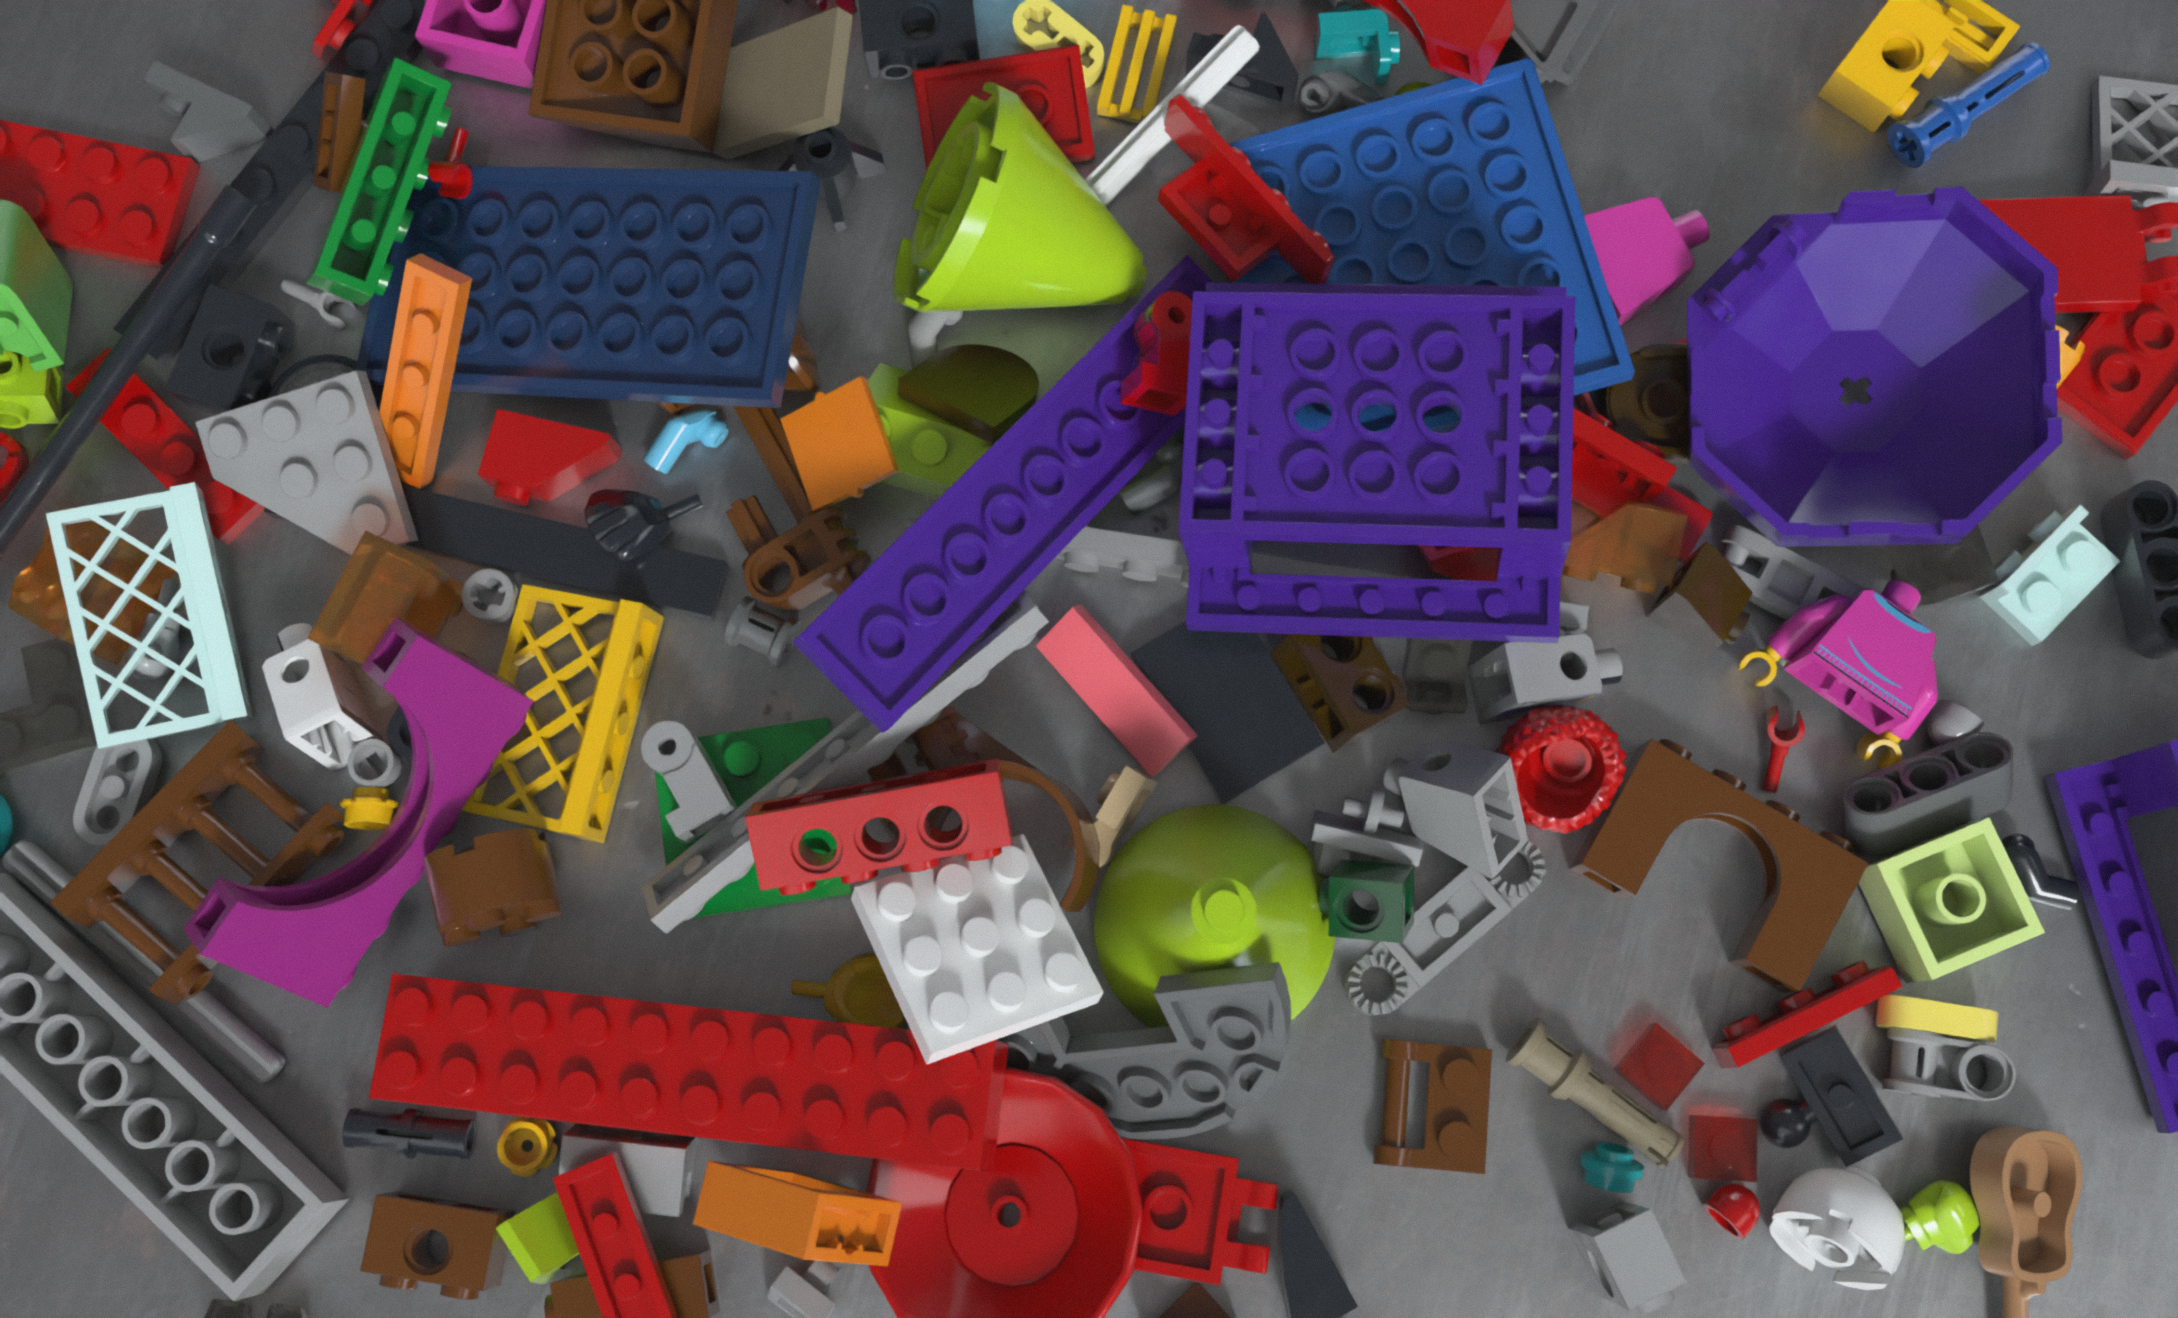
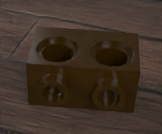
(1328, 684)

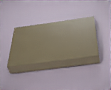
(784, 84)

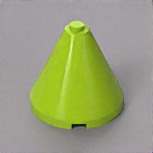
(1010, 222)
(1210, 895)

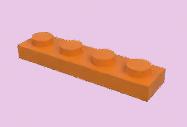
(422, 365)

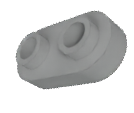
(112, 786)

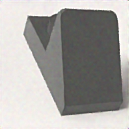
(210, 119)

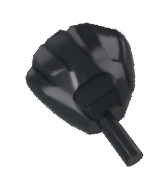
(632, 521)

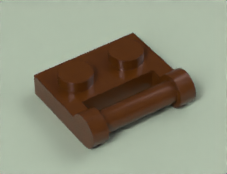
(1452, 1111)

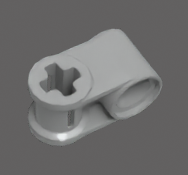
(1936, 1067)

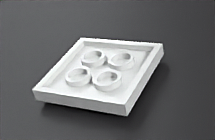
(975, 949)

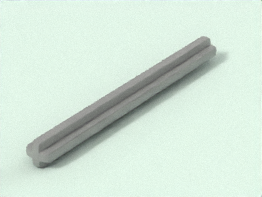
(201, 1012)

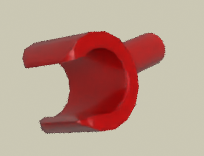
(454, 175)
(1780, 746)

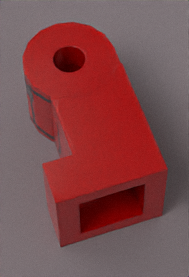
(1164, 346)

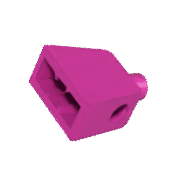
(1644, 252)

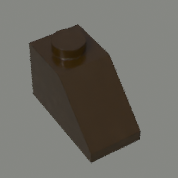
(1703, 601)

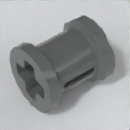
(762, 631)

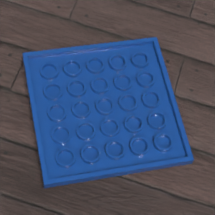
(1445, 193)

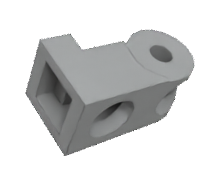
(691, 778)

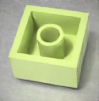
(1949, 901)

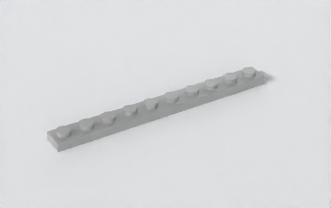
(1147, 557)

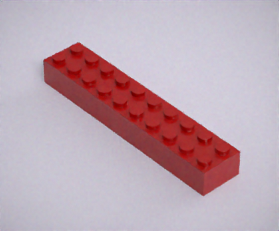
(688, 1072)

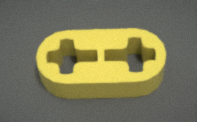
(1065, 33)
(1938, 1017)

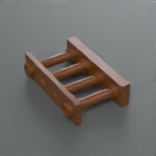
(181, 806)

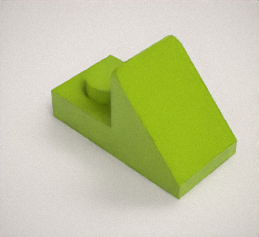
(540, 1239)

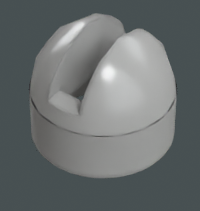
(1951, 722)
(366, 772)

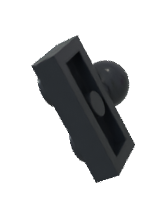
(1835, 1095)

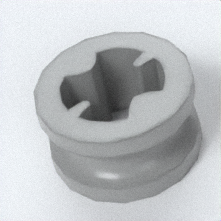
(488, 580)

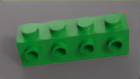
(380, 182)

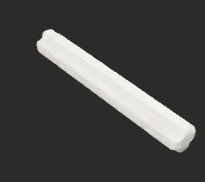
(1149, 135)

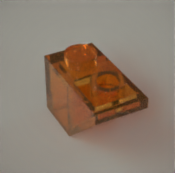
(1629, 542)

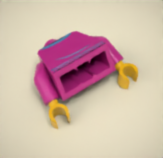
(1863, 659)

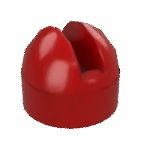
(1734, 1209)

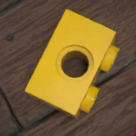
(1870, 88)

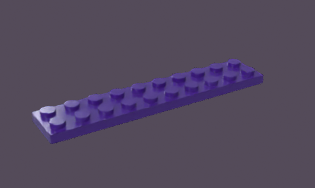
(993, 528)

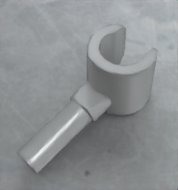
(318, 300)

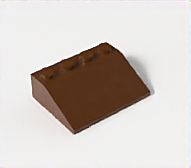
(635, 68)

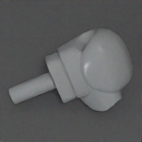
(165, 644)

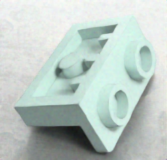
(2049, 576)

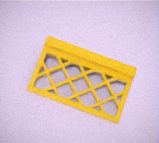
(610, 710)

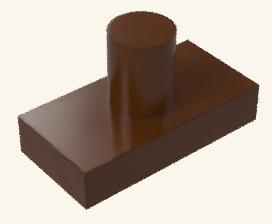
(338, 129)

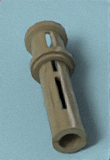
(1572, 1077)

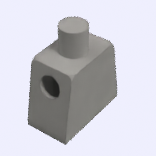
(1462, 803)

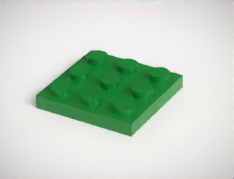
(746, 764)

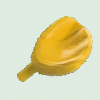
(856, 993)

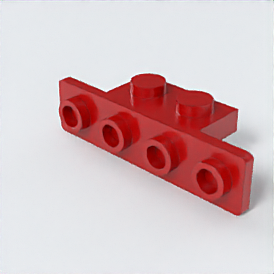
(1231, 207)
(1615, 469)

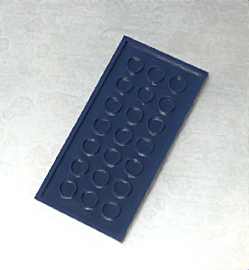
(615, 281)

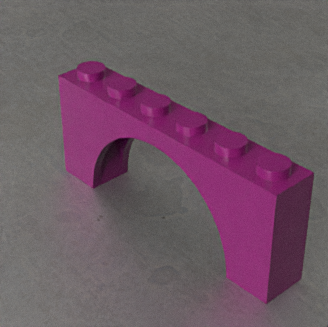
(319, 929)

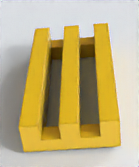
(1145, 23)
(1969, 43)

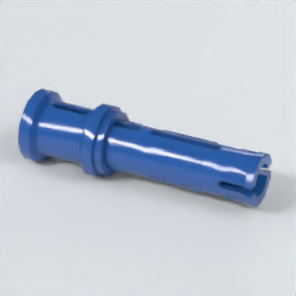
(1949, 116)

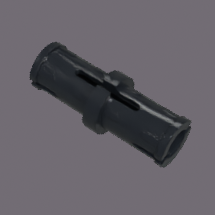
(371, 1128)

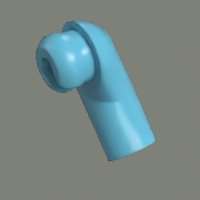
(683, 430)

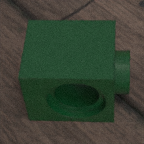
(1391, 887)

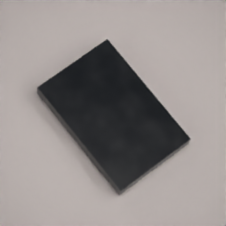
(1233, 701)

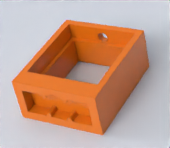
(797, 1214)

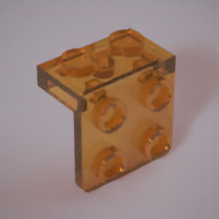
(40, 595)

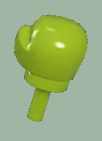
(1942, 1217)

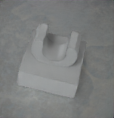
(804, 1295)

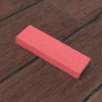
(1116, 690)

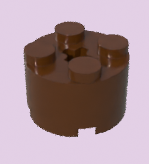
(492, 885)

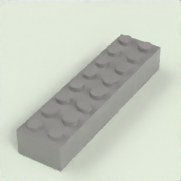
(150, 1106)

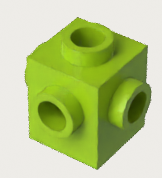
(28, 395)

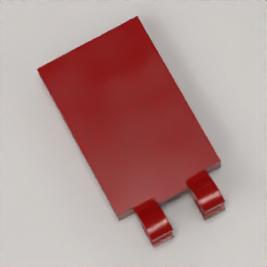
(2096, 247)
(1195, 1212)

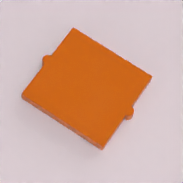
(839, 444)

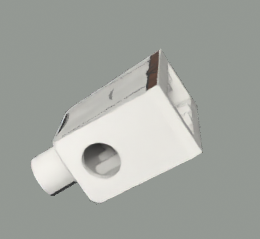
(318, 699)

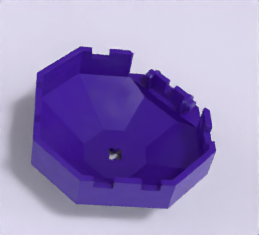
(1925, 306)

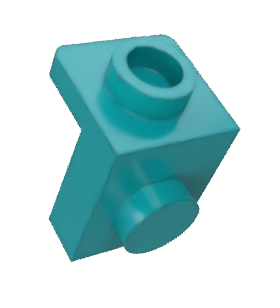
(1358, 33)

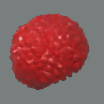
(1563, 766)

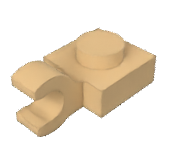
(1121, 803)

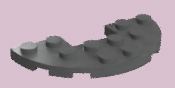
(1180, 1077)

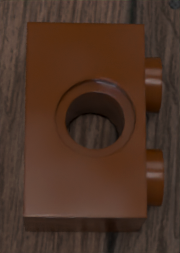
(400, 1236)

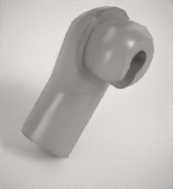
(923, 331)

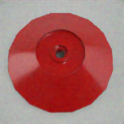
(1074, 1228)

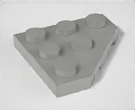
(314, 461)

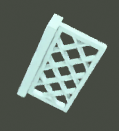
(205, 606)

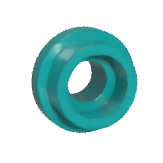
(1611, 1168)

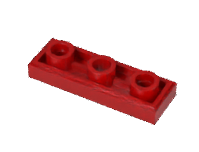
(1804, 1013)

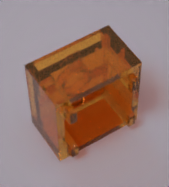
(377, 587)

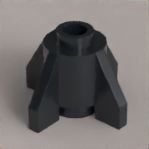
(835, 164)

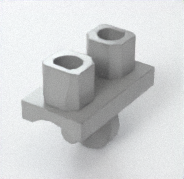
(1339, 835)

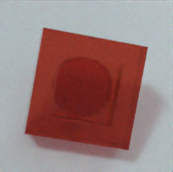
(1659, 1066)
(1722, 1148)

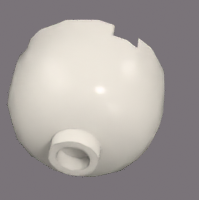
(1843, 1224)

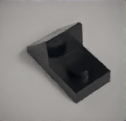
(1266, 76)

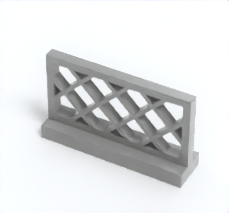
(2154, 178)

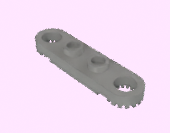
(1442, 932)

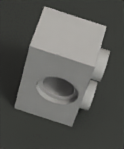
(1628, 1257)

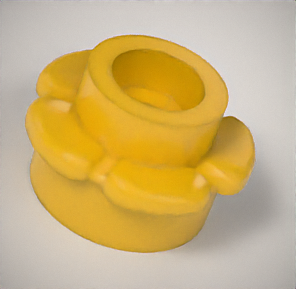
(369, 809)
(511, 1149)

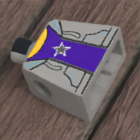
(1540, 674)

